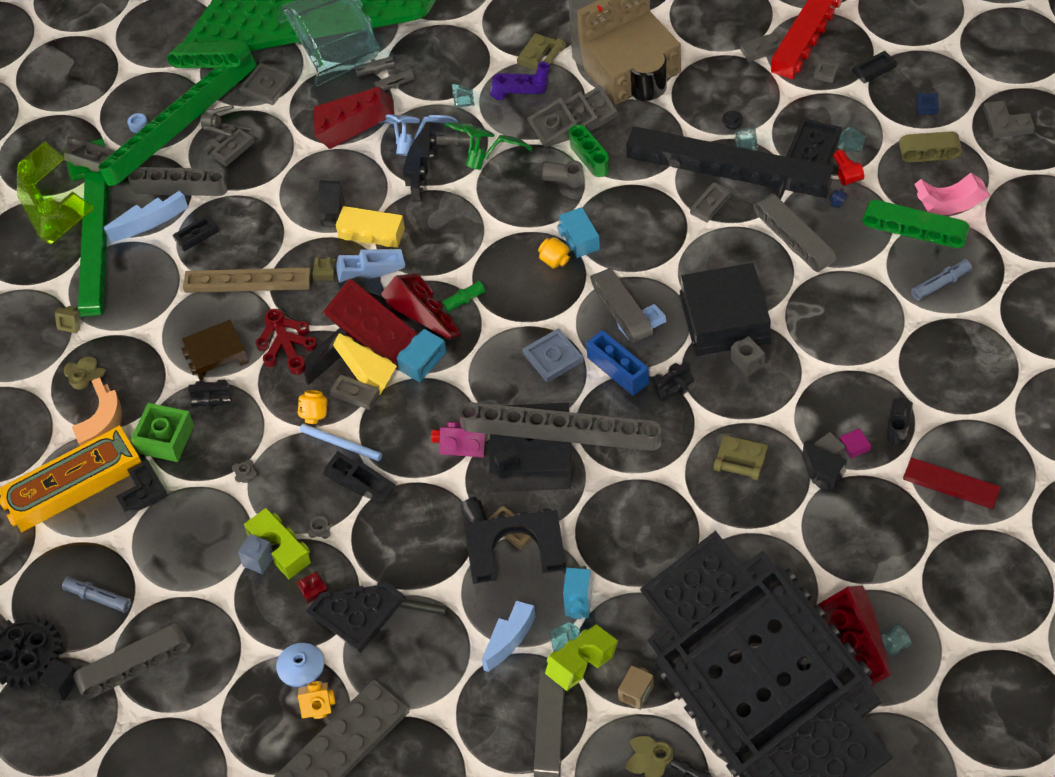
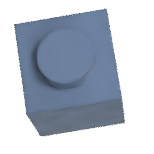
(255, 554)

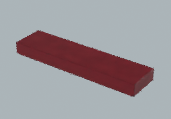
(951, 483)

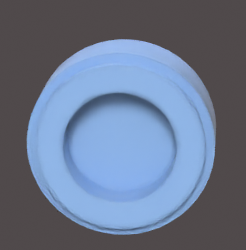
(137, 122)

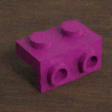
(460, 442)

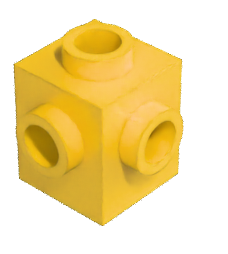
(316, 700)

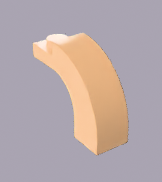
(106, 417)

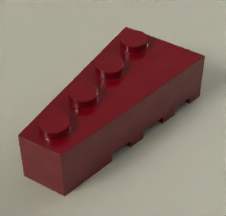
(351, 115)

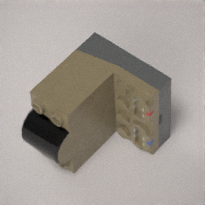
(623, 48)

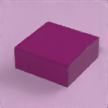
(855, 443)

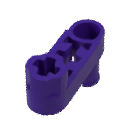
(519, 83)

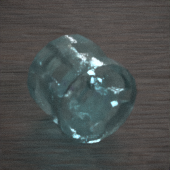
(896, 640)

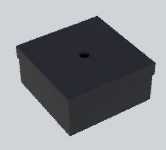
(724, 308)
(543, 462)

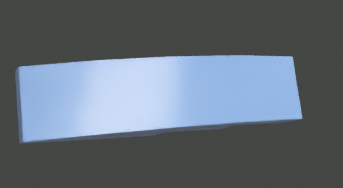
(140, 220)

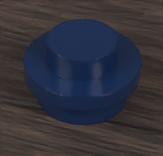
(837, 198)

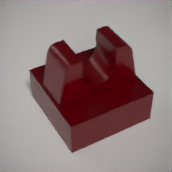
(311, 586)

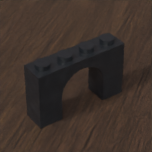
(540, 526)

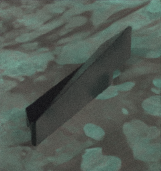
(322, 357)

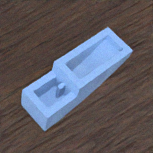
(369, 263)
(508, 635)

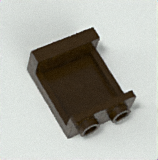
(213, 348)

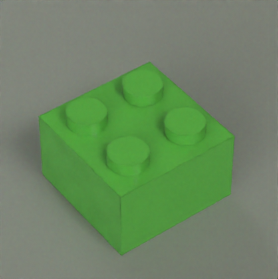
(162, 432)

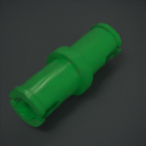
(463, 296)

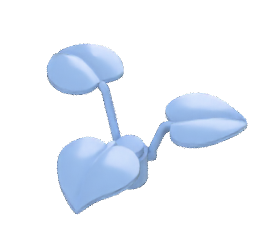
(405, 140)

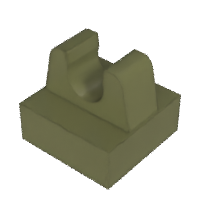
(324, 269)
(67, 319)

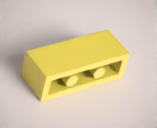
(370, 226)

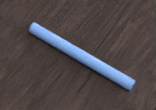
(338, 441)

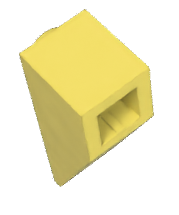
(364, 363)

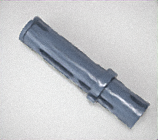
(948, 276)
(88, 591)

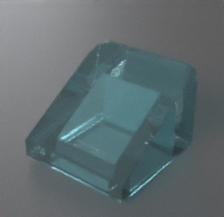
(462, 96)
(746, 139)
(851, 140)
(563, 634)

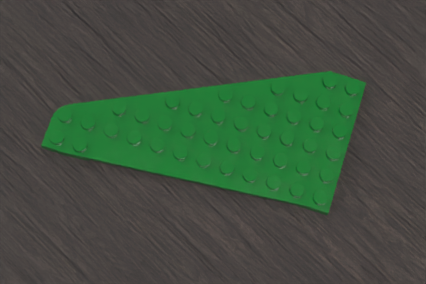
(258, 24)

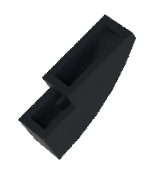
(358, 477)

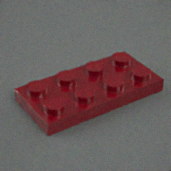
(368, 321)

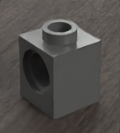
(747, 356)

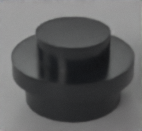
(732, 119)

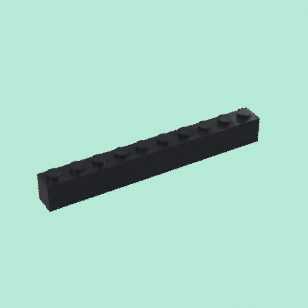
(730, 162)

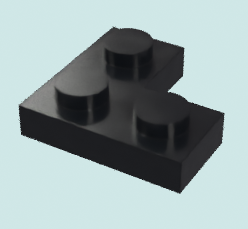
(145, 492)

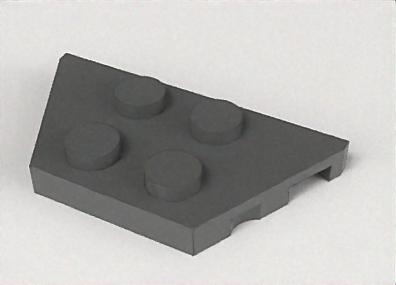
(85, 153)

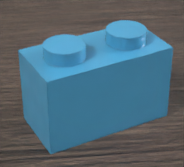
(578, 232)
(421, 355)
(577, 593)

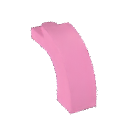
(954, 198)

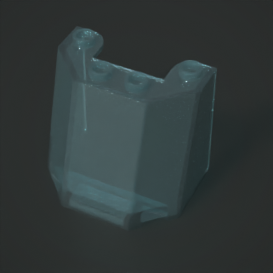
(332, 34)

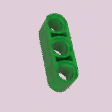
(589, 150)

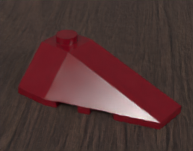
(414, 299)

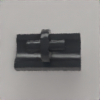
(674, 381)
(209, 394)

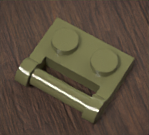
(536, 50)
(741, 452)

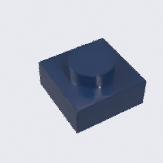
(927, 103)

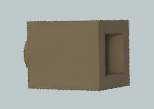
(636, 687)

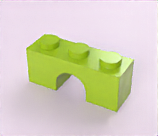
(291, 555)
(570, 662)

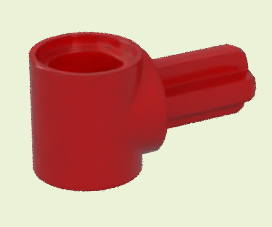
(848, 170)

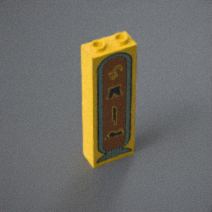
(68, 479)

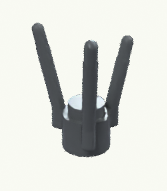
(212, 121)

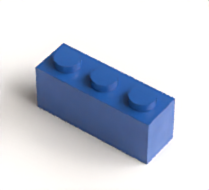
(617, 362)

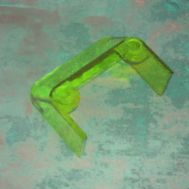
(46, 215)

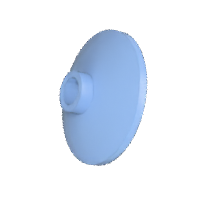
(300, 673)

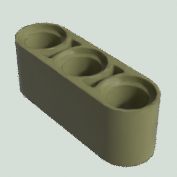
(930, 146)

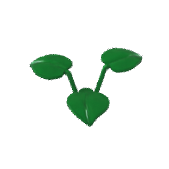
(476, 153)

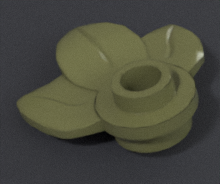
(83, 372)
(646, 759)

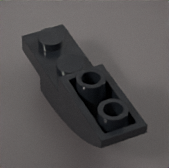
(418, 161)

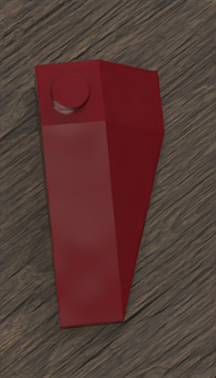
(856, 621)

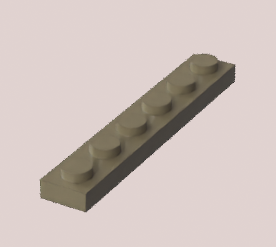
(247, 280)

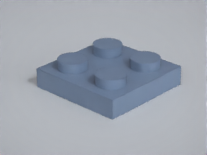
(552, 355)

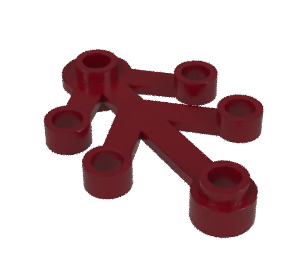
(276, 320)

